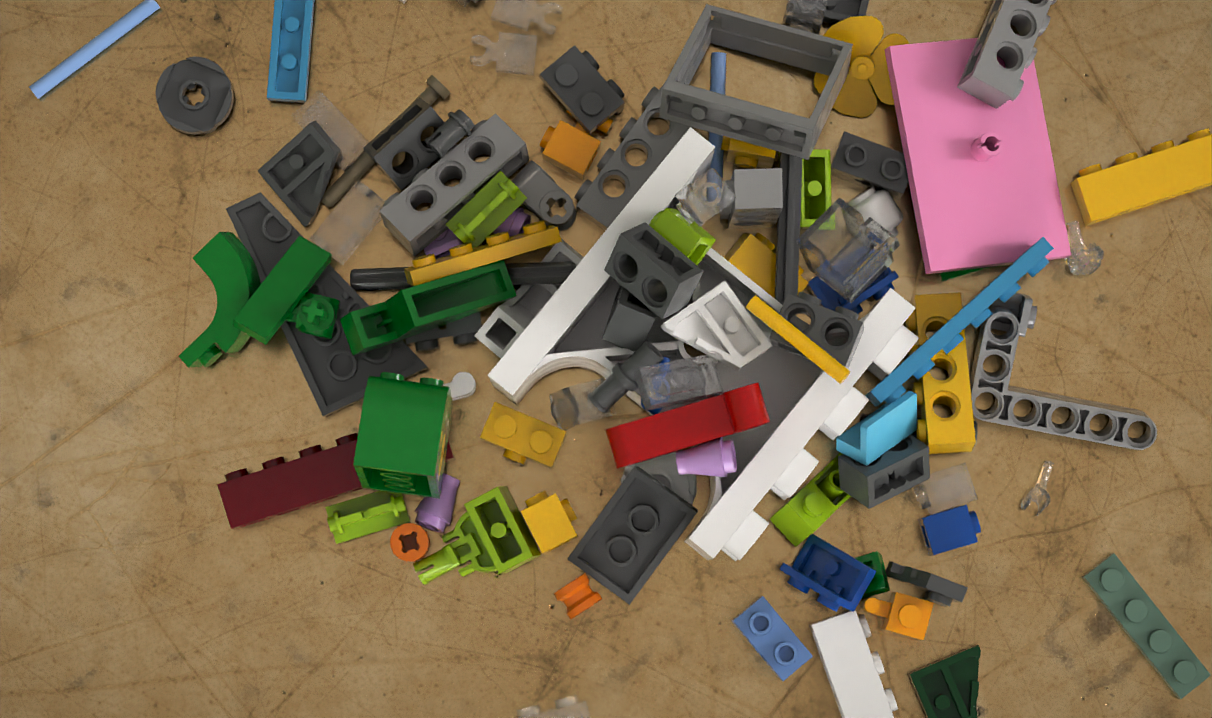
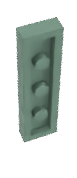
(1146, 626)

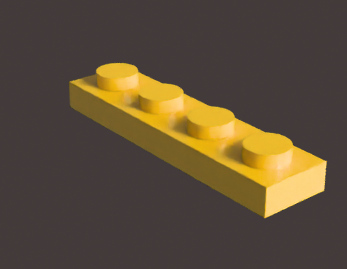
(465, 257)

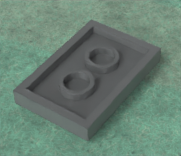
(632, 534)

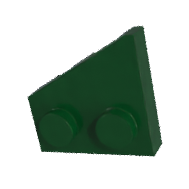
(949, 685)

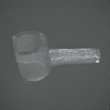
(1038, 493)

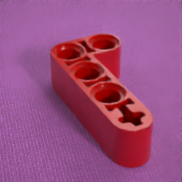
(688, 425)

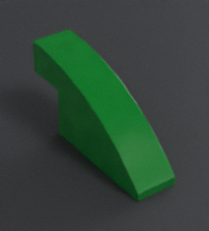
(427, 307)

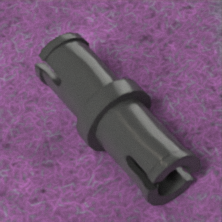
(623, 377)

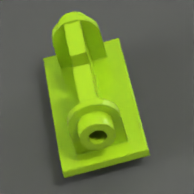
(486, 210)
(366, 515)

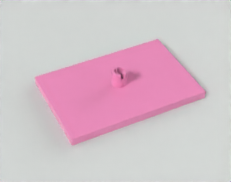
(974, 171)

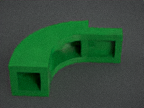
(235, 281)

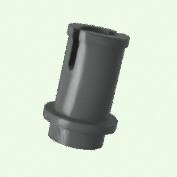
(450, 133)

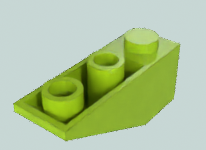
(811, 505)

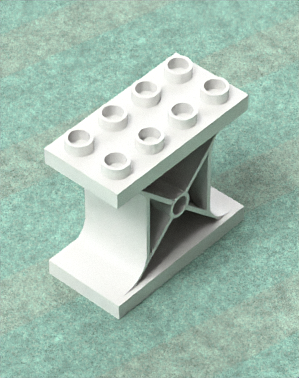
(794, 388)

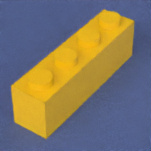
(1144, 180)

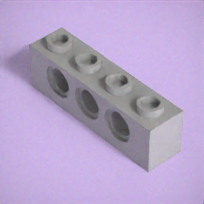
(983, 73)
(757, 198)
(592, 199)
(420, 228)

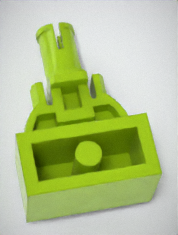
(489, 536)

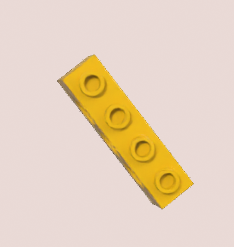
(958, 430)

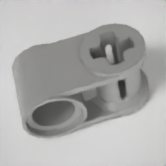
(543, 194)

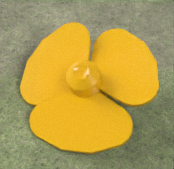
(857, 94)

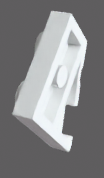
(719, 328)

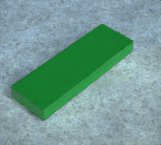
(282, 290)

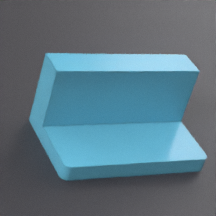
(880, 430)

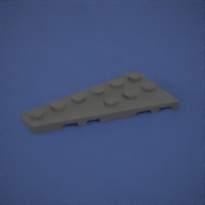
(326, 363)

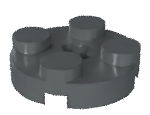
(186, 75)

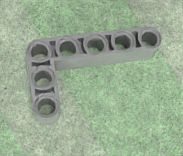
(1043, 402)

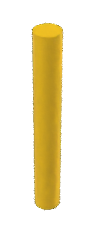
(798, 339)

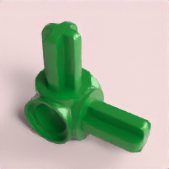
(315, 315)

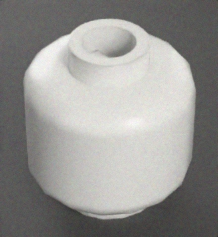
(880, 207)

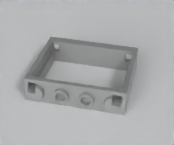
(745, 119)

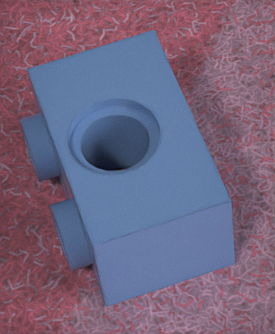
(772, 638)

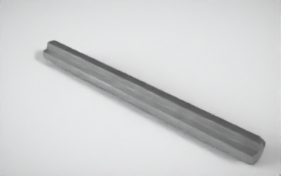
(519, 274)

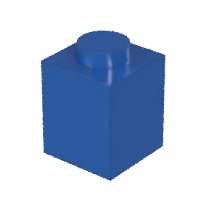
(949, 529)

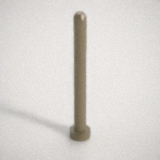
(365, 162)

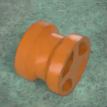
(411, 541)
(577, 596)

